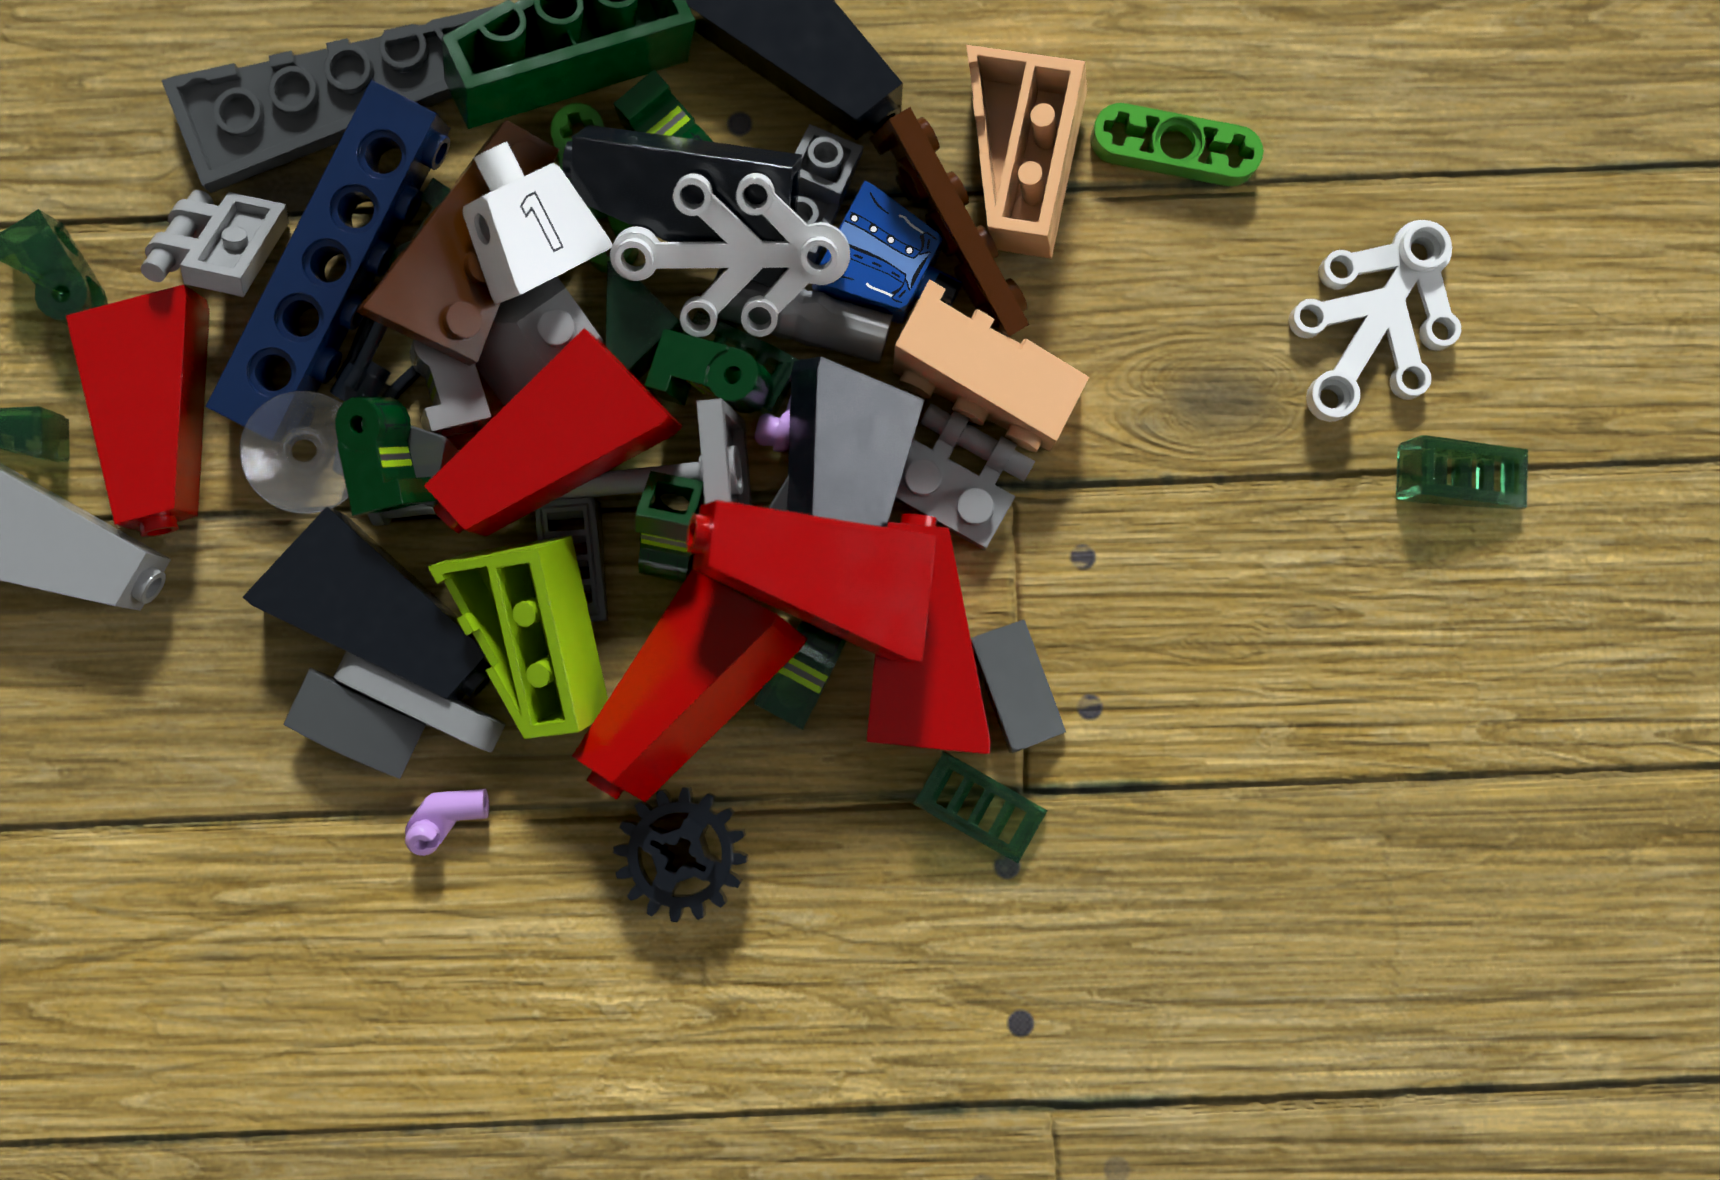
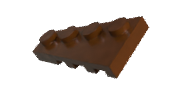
(945, 197)
(437, 283)

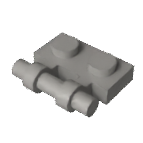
(216, 244)
(953, 494)

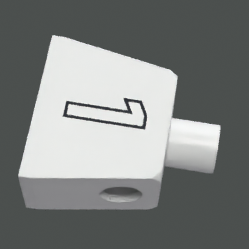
(528, 225)

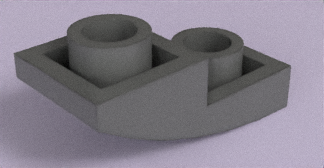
(354, 724)

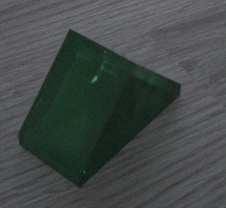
(635, 322)

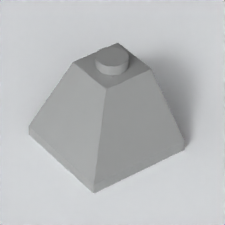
(528, 336)

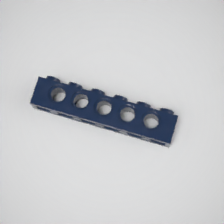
(324, 231)

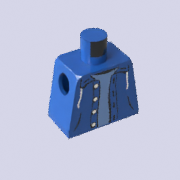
(888, 257)

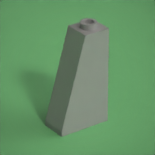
(70, 551)

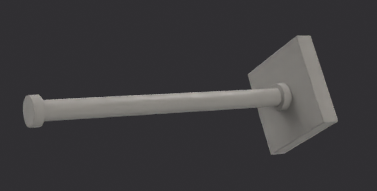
(720, 466)

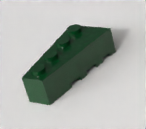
(558, 49)

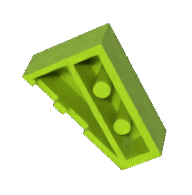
(534, 630)

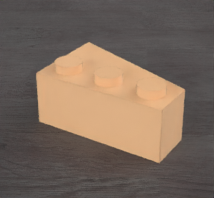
(1027, 138)
(986, 372)

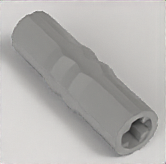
(819, 321)

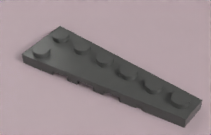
(299, 104)

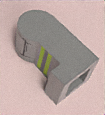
(454, 392)

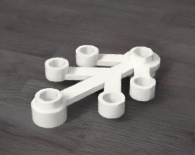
(741, 254)
(1383, 312)

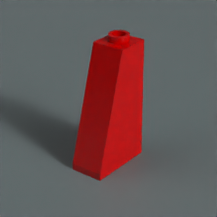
(145, 402)
(549, 439)
(829, 572)
(683, 686)
(940, 698)

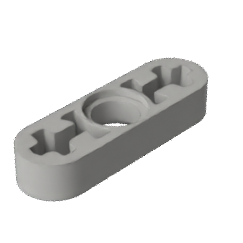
(446, 715)

